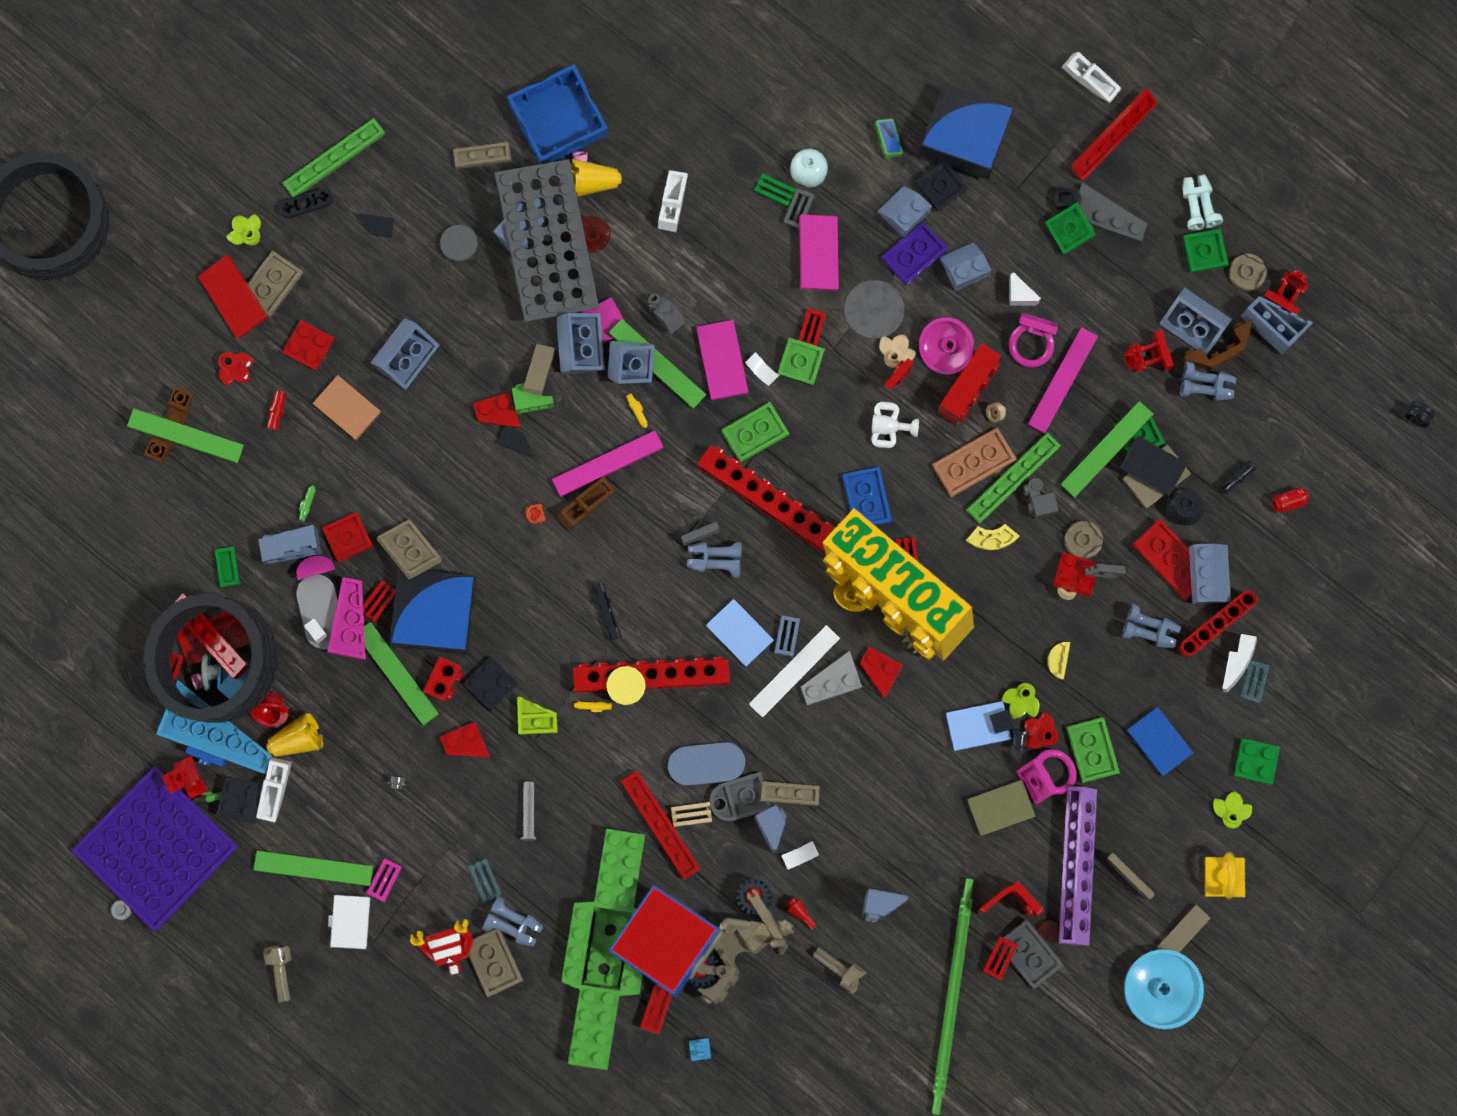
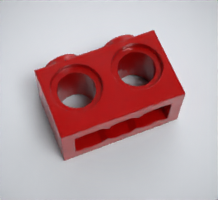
(437, 678)

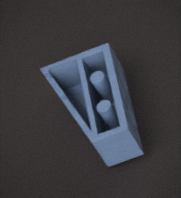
(1275, 324)
(290, 545)

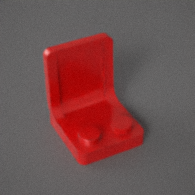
(1031, 906)

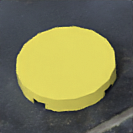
(626, 685)

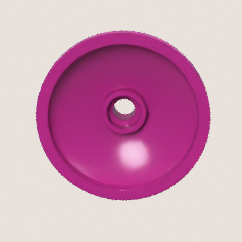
(935, 347)

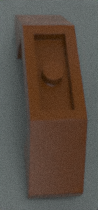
(1239, 334)
(179, 410)

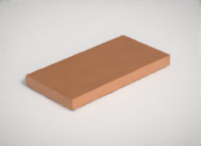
(974, 462)

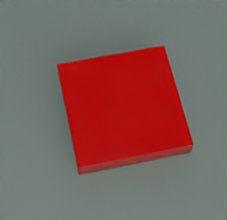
(347, 537)

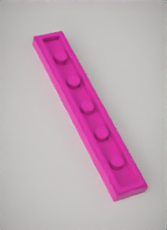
(1062, 380)
(607, 463)

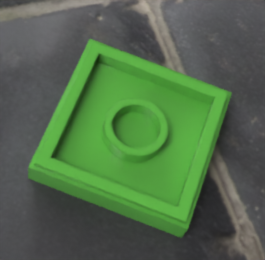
(801, 361)

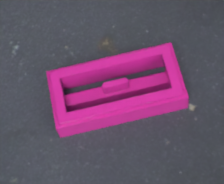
(391, 883)

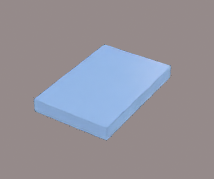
(739, 633)
(973, 726)

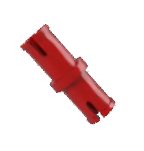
(276, 410)

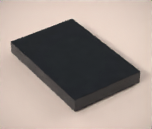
(1153, 466)

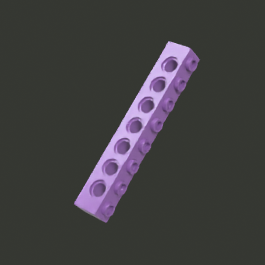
(1078, 866)

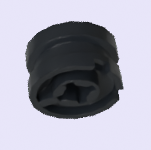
(1420, 414)

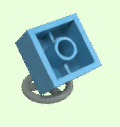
(226, 683)

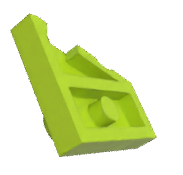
(535, 719)

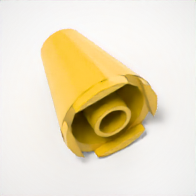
(593, 177)
(296, 737)

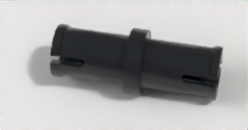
(1237, 477)

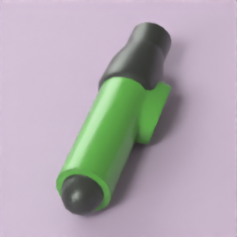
(207, 797)

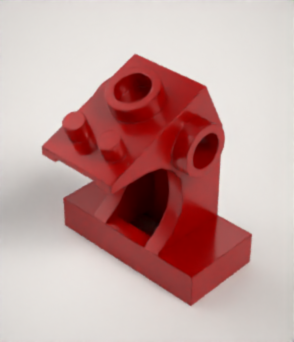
(1295, 281)
(1158, 351)
(185, 776)

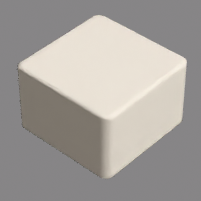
(315, 630)

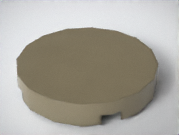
(1247, 272)
(1083, 539)

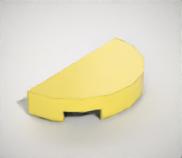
(1058, 659)

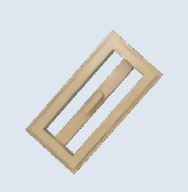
(688, 807)

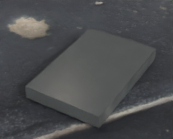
(1033, 955)

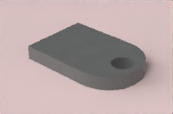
(740, 797)

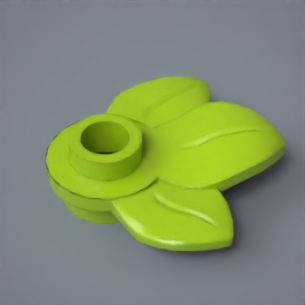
(243, 228)
(1021, 704)
(1232, 807)

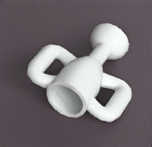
(889, 425)

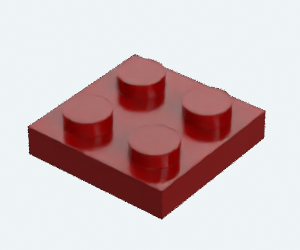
(308, 345)
(1072, 575)

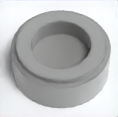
(120, 910)

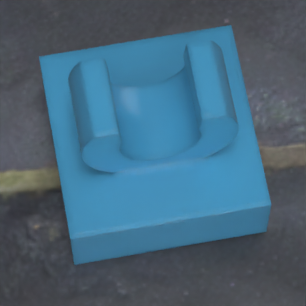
(700, 1049)

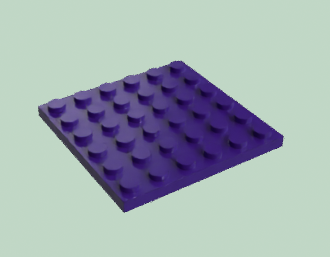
(155, 849)

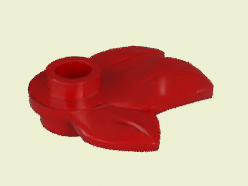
(236, 370)
(1038, 731)

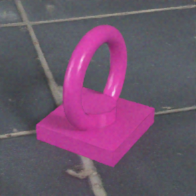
(1036, 326)
(1038, 780)

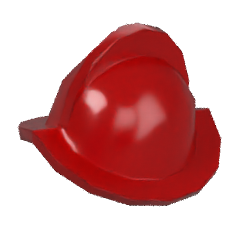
(271, 711)

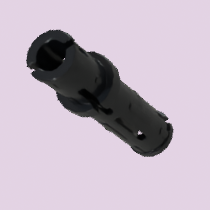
(604, 604)

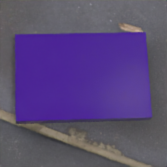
(914, 253)

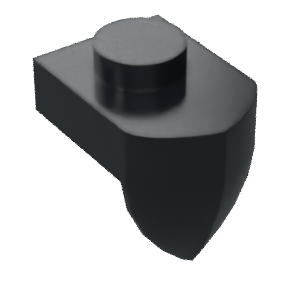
(1067, 197)

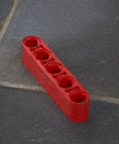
(1223, 617)

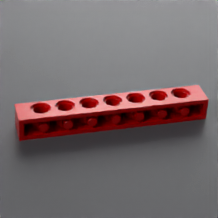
(739, 487)
(720, 677)

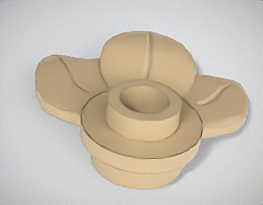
(898, 348)

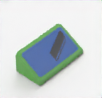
(888, 138)

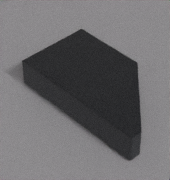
(378, 225)
(515, 440)

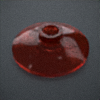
(600, 228)

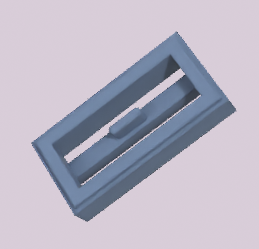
(784, 652)

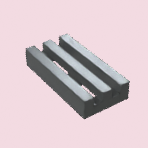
(804, 194)
(700, 534)
(1105, 571)

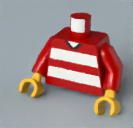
(447, 946)

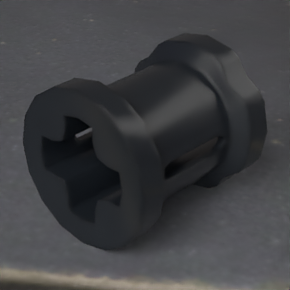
(1019, 740)

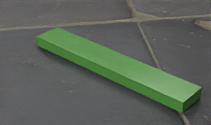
(333, 158)
(662, 367)
(185, 436)
(1107, 449)
(1013, 478)
(398, 675)
(313, 868)

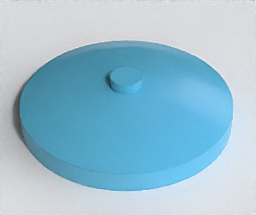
(1163, 989)

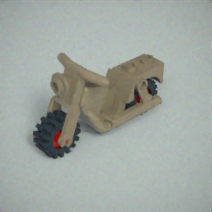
(739, 937)

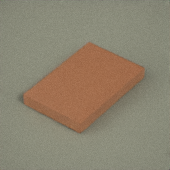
(346, 407)

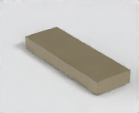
(482, 155)
(539, 369)
(789, 793)
(1129, 876)
(1184, 930)

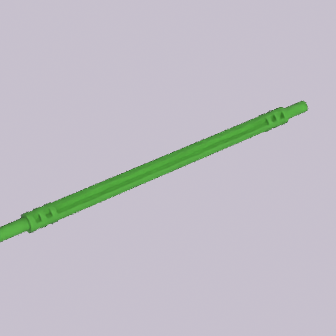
(952, 996)

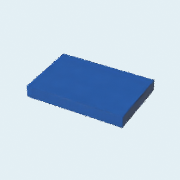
(867, 495)
(1160, 741)

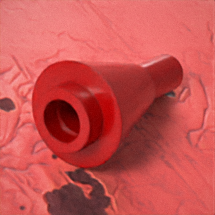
(798, 910)

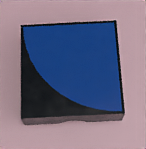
(966, 131)
(433, 612)

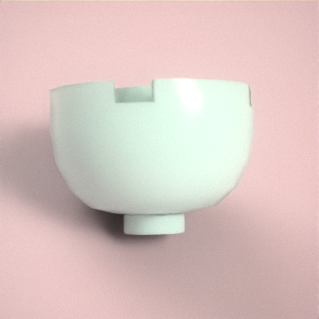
(809, 168)

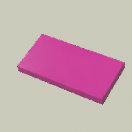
(818, 252)
(722, 360)

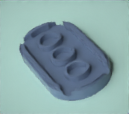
(706, 764)

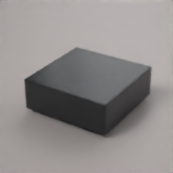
(1001, 721)

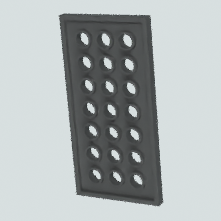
(520, 254)

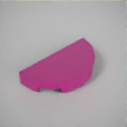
(314, 566)

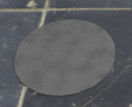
(874, 309)

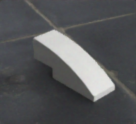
(1091, 77)
(672, 201)
(1239, 661)
(273, 789)

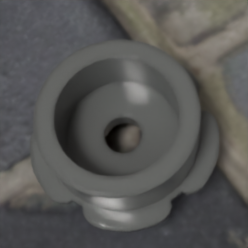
(396, 782)

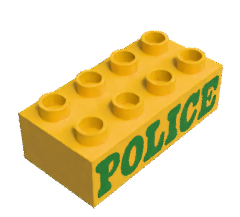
(898, 585)

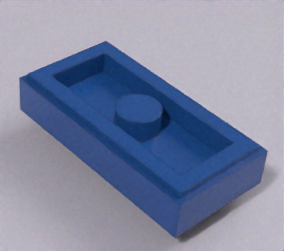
(206, 758)

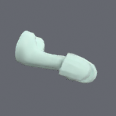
(1203, 191)

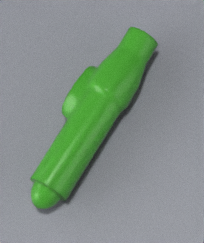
(305, 504)

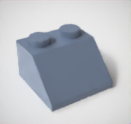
(905, 210)
(965, 266)
(630, 362)
(771, 825)

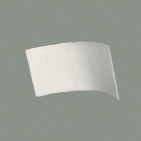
(761, 370)
(800, 855)

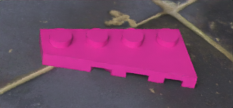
(348, 626)

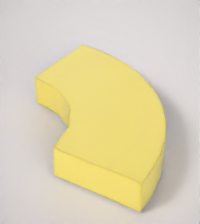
(992, 539)

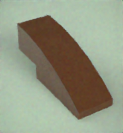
(586, 504)

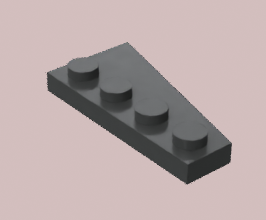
(1110, 216)

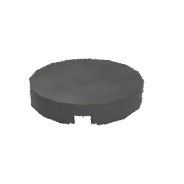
(459, 243)

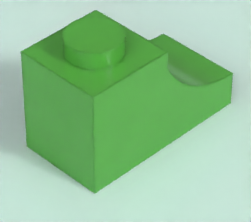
(530, 402)

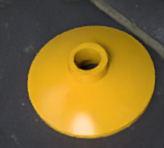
(845, 597)

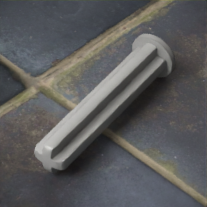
(528, 812)

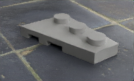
(833, 681)

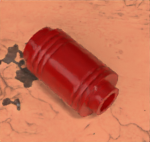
(1290, 500)

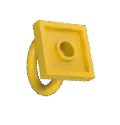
(1225, 876)

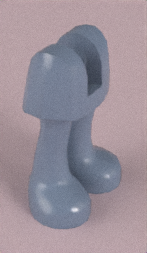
(1220, 379)
(733, 551)
(1135, 616)
(493, 922)

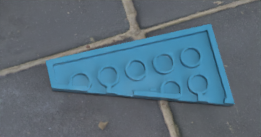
(214, 738)

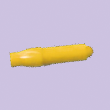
(637, 409)
(593, 706)

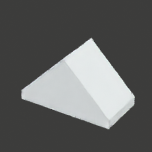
(1020, 293)

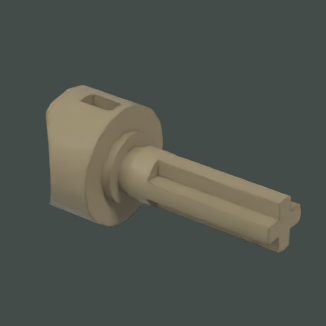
(277, 957)
(849, 976)

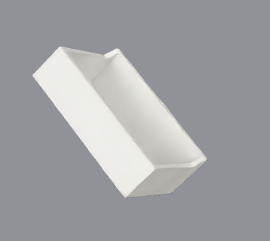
(349, 922)

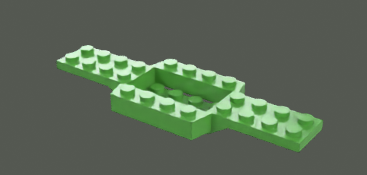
(600, 992)

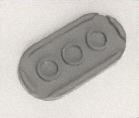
(318, 601)

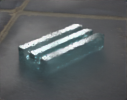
(1250, 697)
(478, 865)

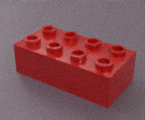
(969, 383)

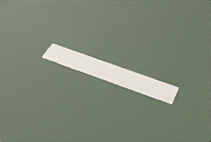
(794, 671)

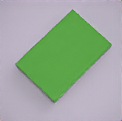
(755, 432)
(1092, 750)

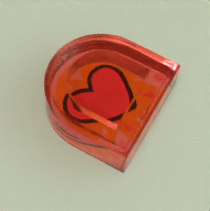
(535, 513)
(1049, 931)

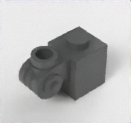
(666, 313)
(1040, 505)

